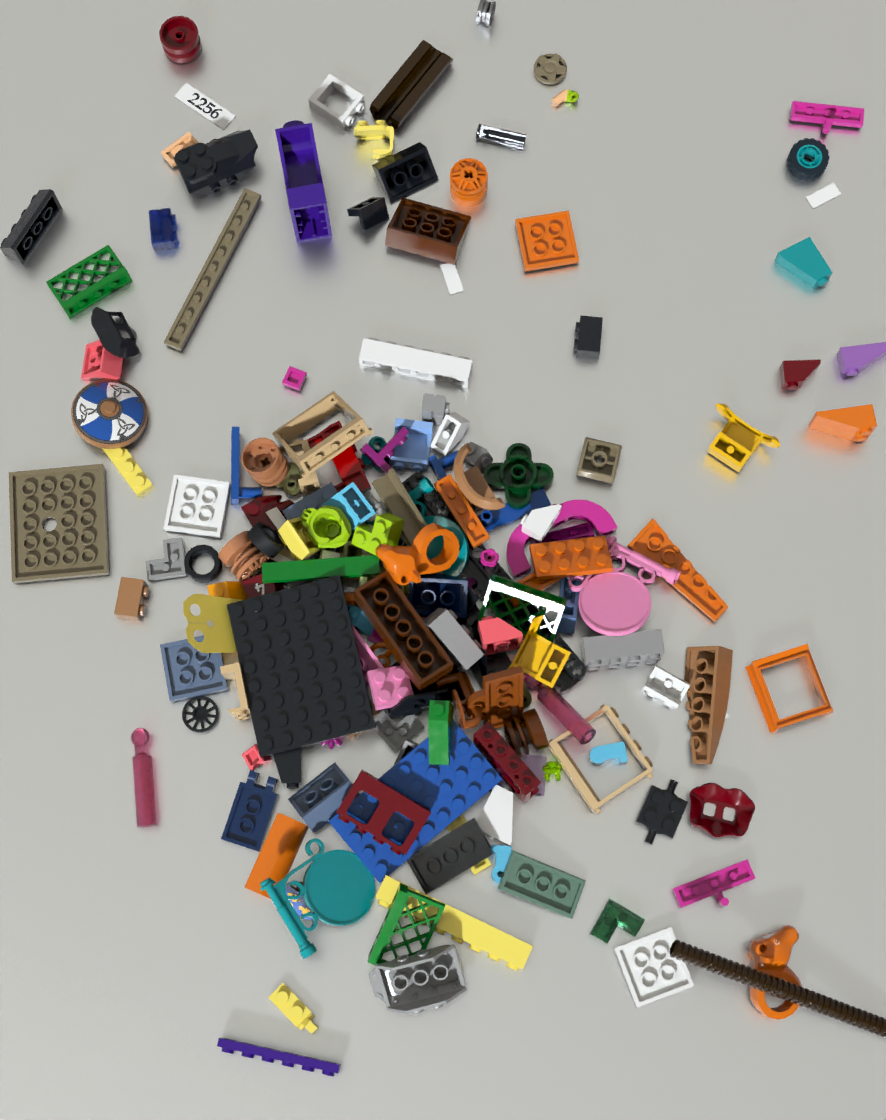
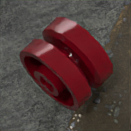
(180, 39)

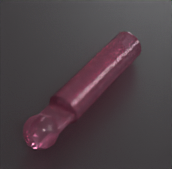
(562, 710)
(143, 780)

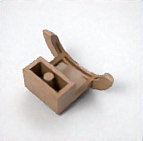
(473, 484)

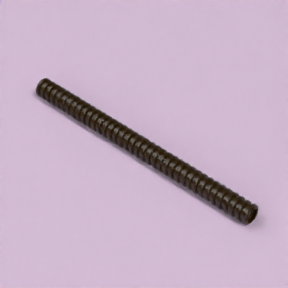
(778, 987)

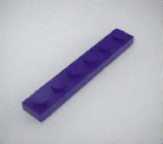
(288, 1059)

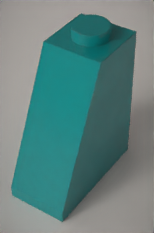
(805, 263)

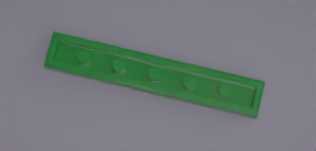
(320, 569)

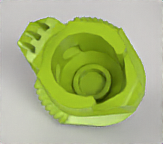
(326, 526)

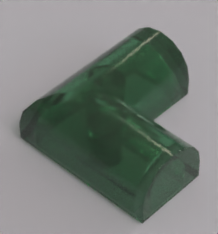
(616, 916)

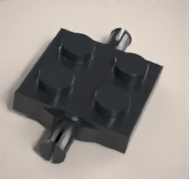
(661, 811)

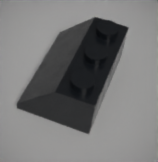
(405, 171)

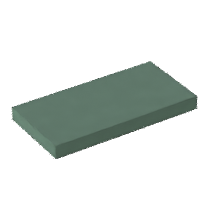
(541, 884)

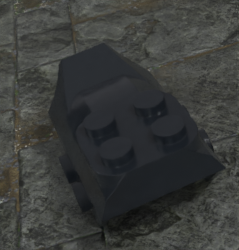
(218, 163)
(416, 703)

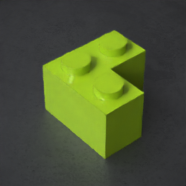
(386, 529)

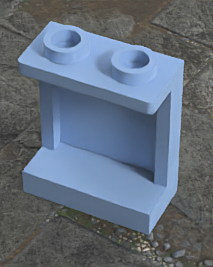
(416, 449)

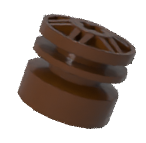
(525, 733)

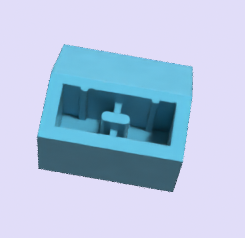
(352, 504)

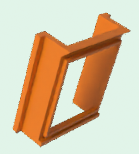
(763, 695)

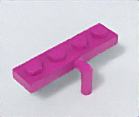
(827, 115)
(714, 884)

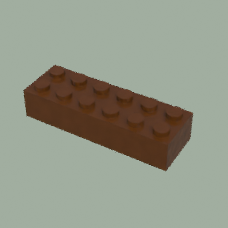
(403, 631)

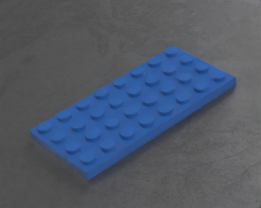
(440, 788)

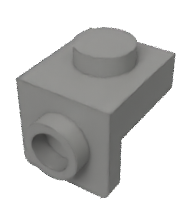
(479, 457)

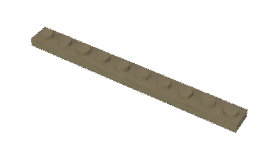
(212, 269)

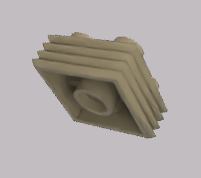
(601, 471)

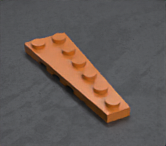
(657, 546)

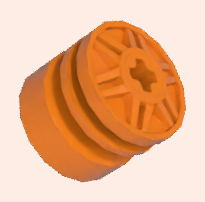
(468, 182)

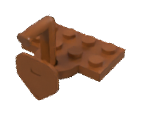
(496, 701)

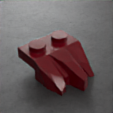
(257, 508)

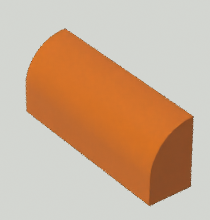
(277, 852)

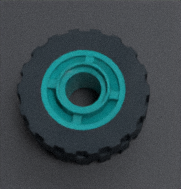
(808, 149)

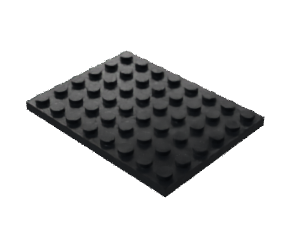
(301, 666)

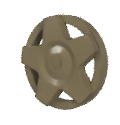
(550, 68)

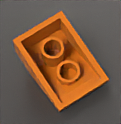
(847, 423)

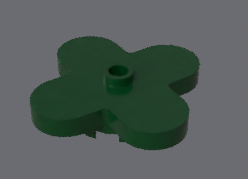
(518, 475)

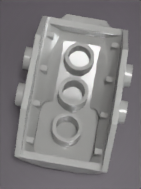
(419, 980)

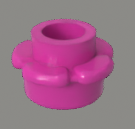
(484, 557)

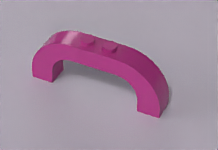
(571, 510)

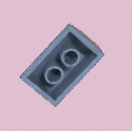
(321, 797)

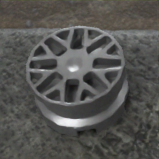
(485, 12)

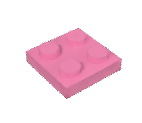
(389, 686)

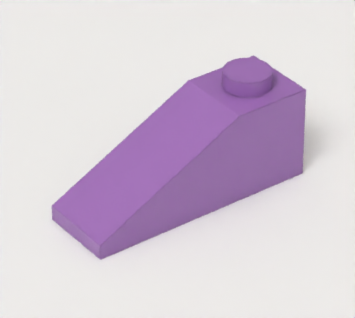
(859, 357)

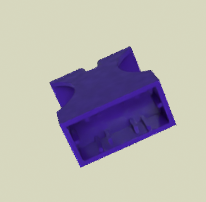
(303, 181)

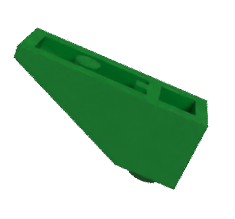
(440, 731)

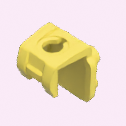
(378, 131)

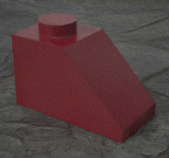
(797, 372)

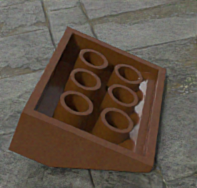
(427, 230)

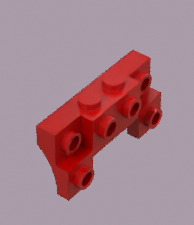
(346, 463)

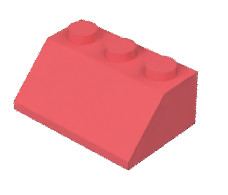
(498, 636)

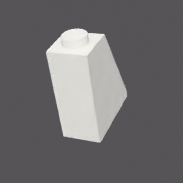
(497, 815)

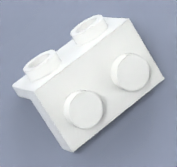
(666, 687)

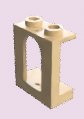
(311, 484)
(234, 672)

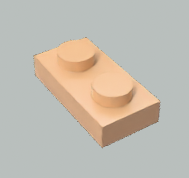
(183, 142)

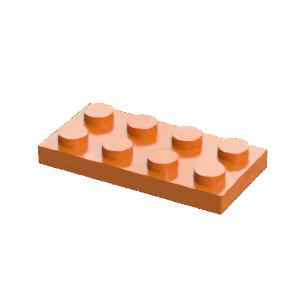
(570, 558)

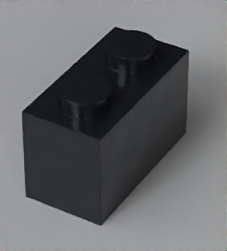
(589, 337)

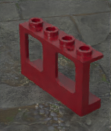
(506, 762)
(389, 802)

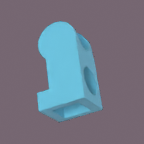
(607, 753)
(502, 855)

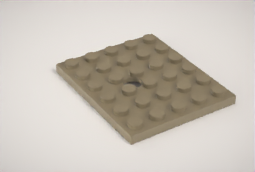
(78, 504)

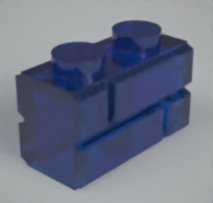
(162, 229)

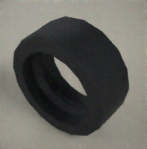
(265, 539)
(192, 553)

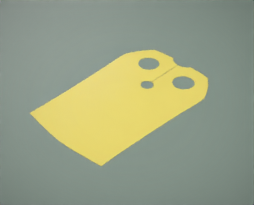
(213, 608)

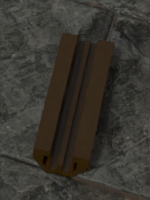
(409, 84)

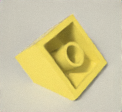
(295, 536)

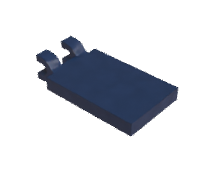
(251, 812)

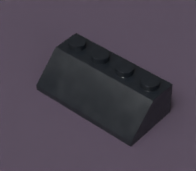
(31, 226)

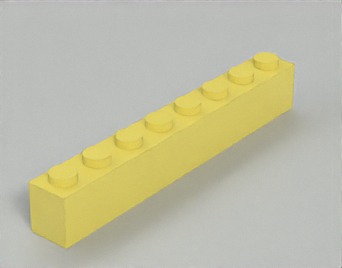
(463, 928)

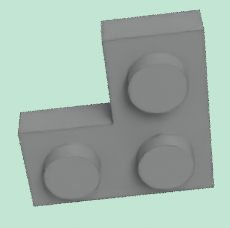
(171, 565)
(396, 734)

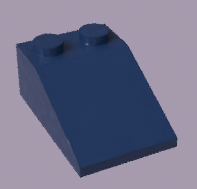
(439, 592)

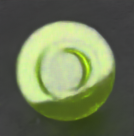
(552, 768)

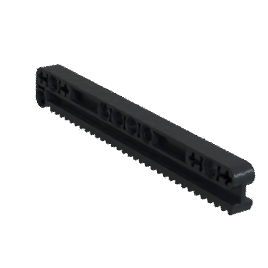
(475, 569)

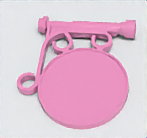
(615, 600)

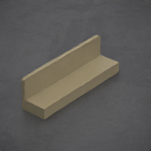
(399, 504)

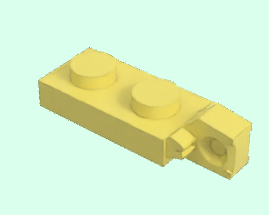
(293, 1008)

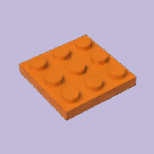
(546, 241)

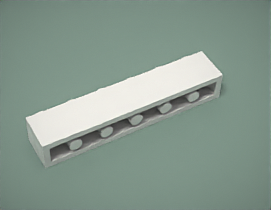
(415, 362)

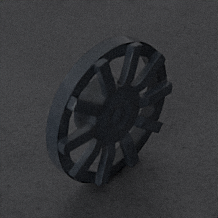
(200, 714)

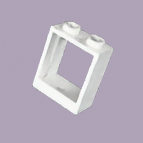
(322, 93)

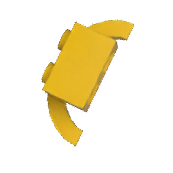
(737, 440)
(540, 656)

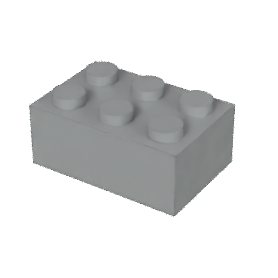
(454, 638)

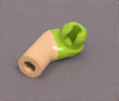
(566, 96)

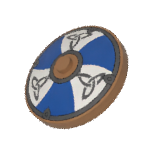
(109, 413)

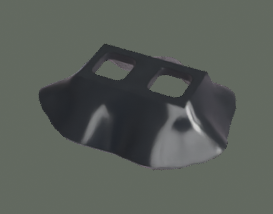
(110, 336)

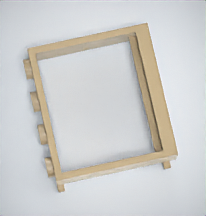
(331, 445)
(578, 778)

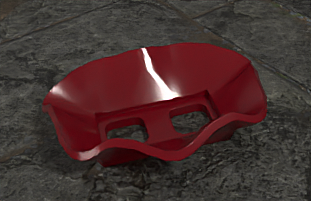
(722, 798)

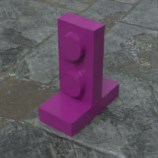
(386, 452)

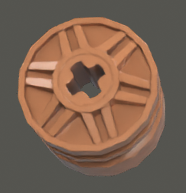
(265, 462)
(243, 557)

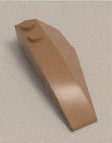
(710, 676)

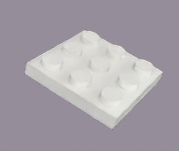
(197, 506)
(650, 969)

